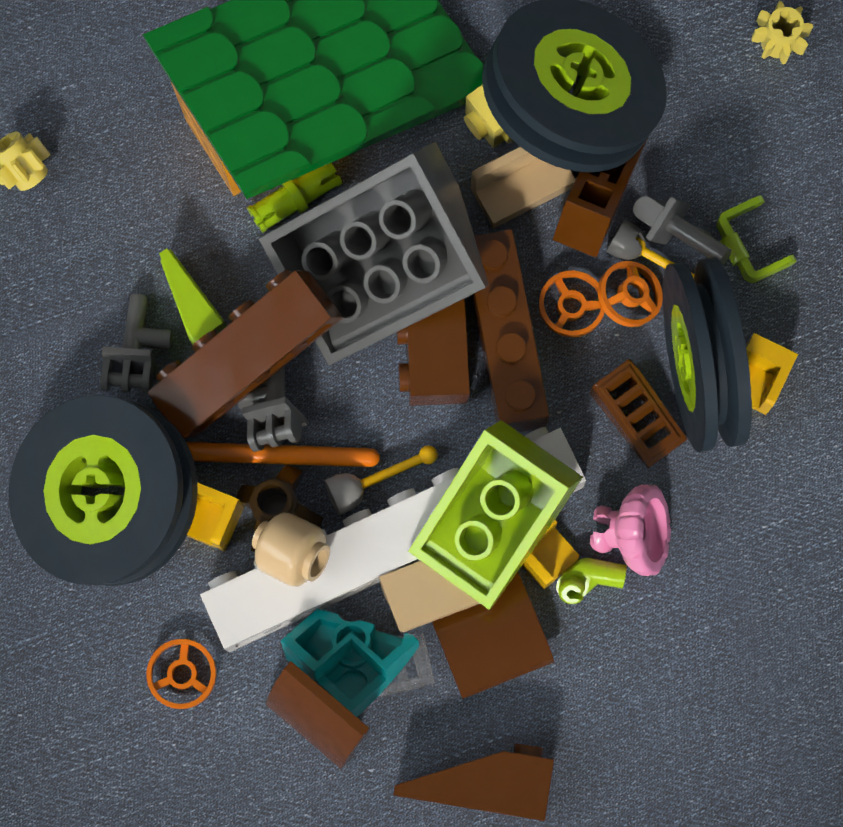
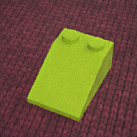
(494, 513)

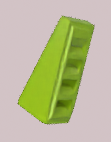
(194, 307)

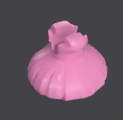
(637, 529)

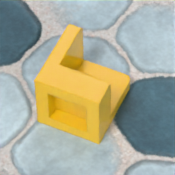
(768, 371)
(215, 517)
(550, 557)

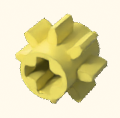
(782, 32)
(22, 161)

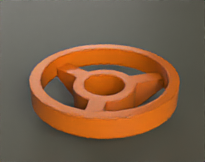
(566, 294)
(626, 299)
(170, 680)

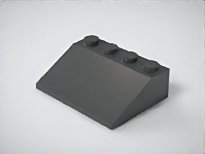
(385, 251)

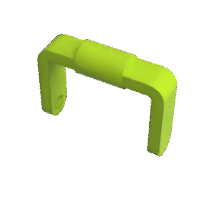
(739, 254)

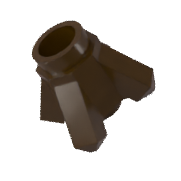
(276, 497)

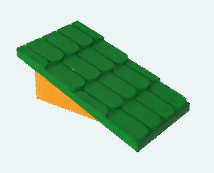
(310, 80)

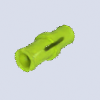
(293, 196)

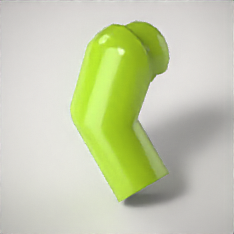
(587, 574)

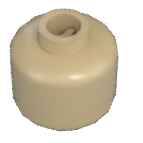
(290, 549)

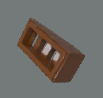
(652, 404)

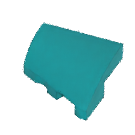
(347, 657)

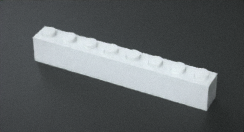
(360, 552)

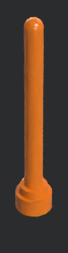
(284, 454)

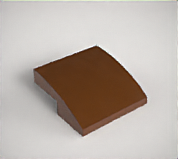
(495, 643)
(316, 715)

